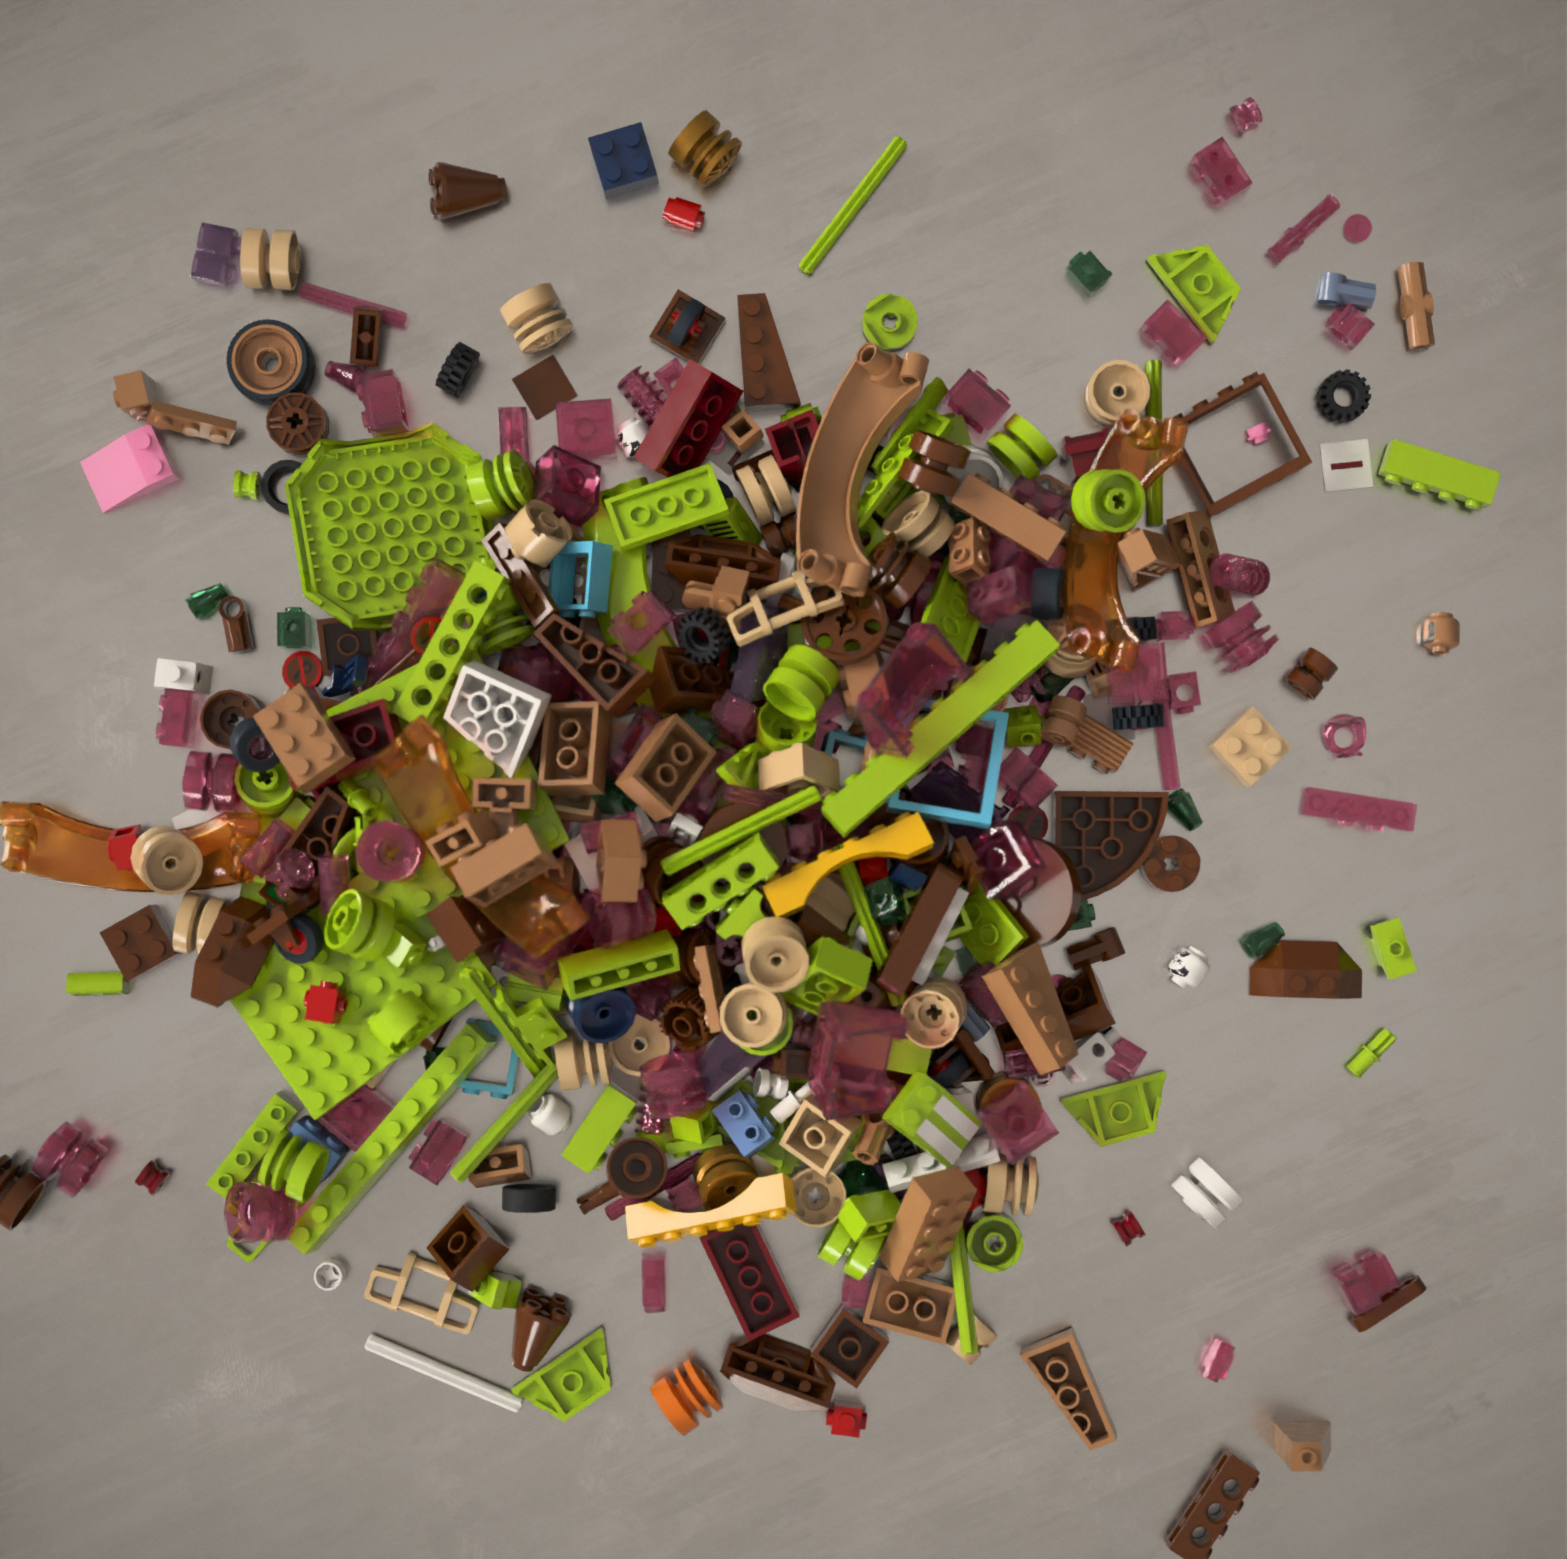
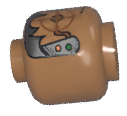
(1441, 633)

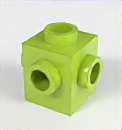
(1023, 726)

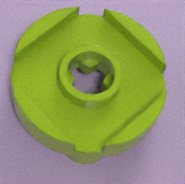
(892, 306)

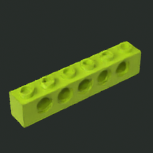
(451, 628)

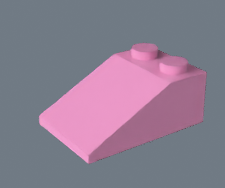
(129, 468)

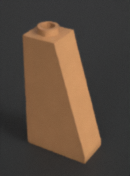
(1303, 1443)

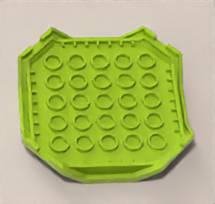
(376, 515)

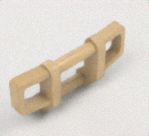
(768, 625)
(398, 1303)

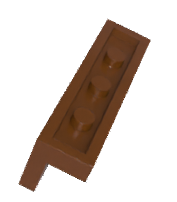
(524, 579)

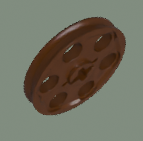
(852, 632)

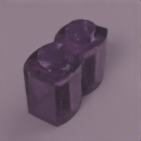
(215, 254)

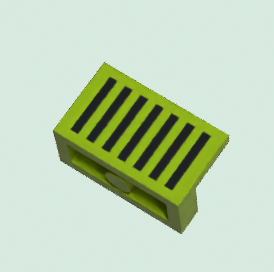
(734, 526)

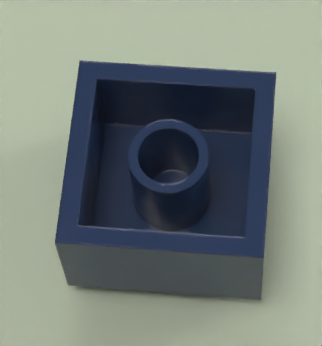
(623, 160)

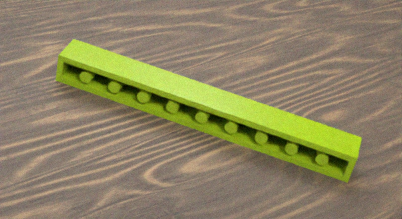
(941, 727)
(391, 1137)

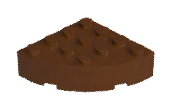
(1106, 833)

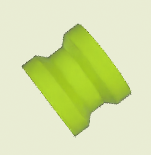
(247, 484)

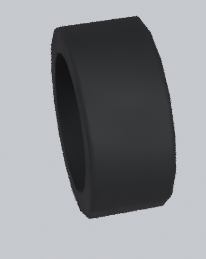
(268, 480)
(528, 1198)

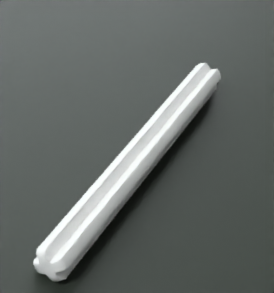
(444, 1373)

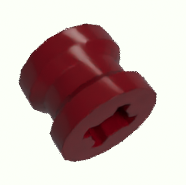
(152, 1177)
(1128, 1228)

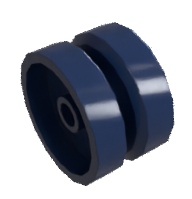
(602, 1015)

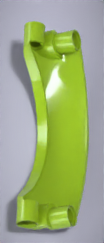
(627, 580)

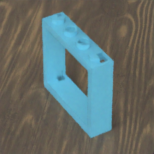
(960, 817)

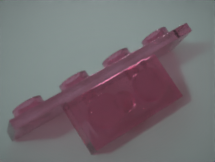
(1361, 809)

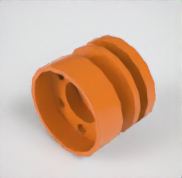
(686, 1397)

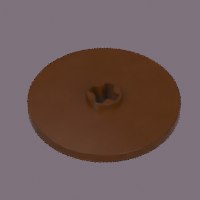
(734, 813)

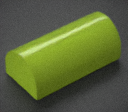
(96, 983)

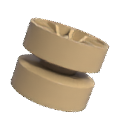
(265, 258)

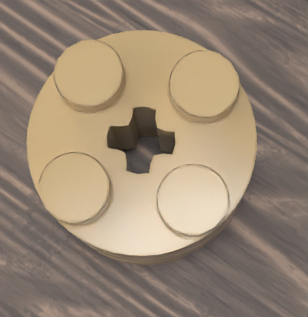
(537, 533)

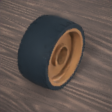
(255, 347)

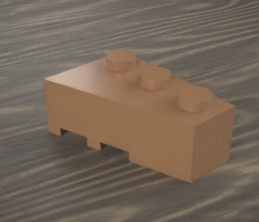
(1146, 557)

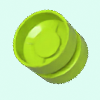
(801, 683)
(859, 1254)

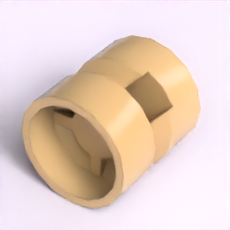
(985, 1338)

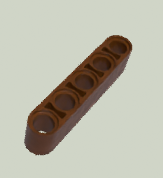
(918, 929)

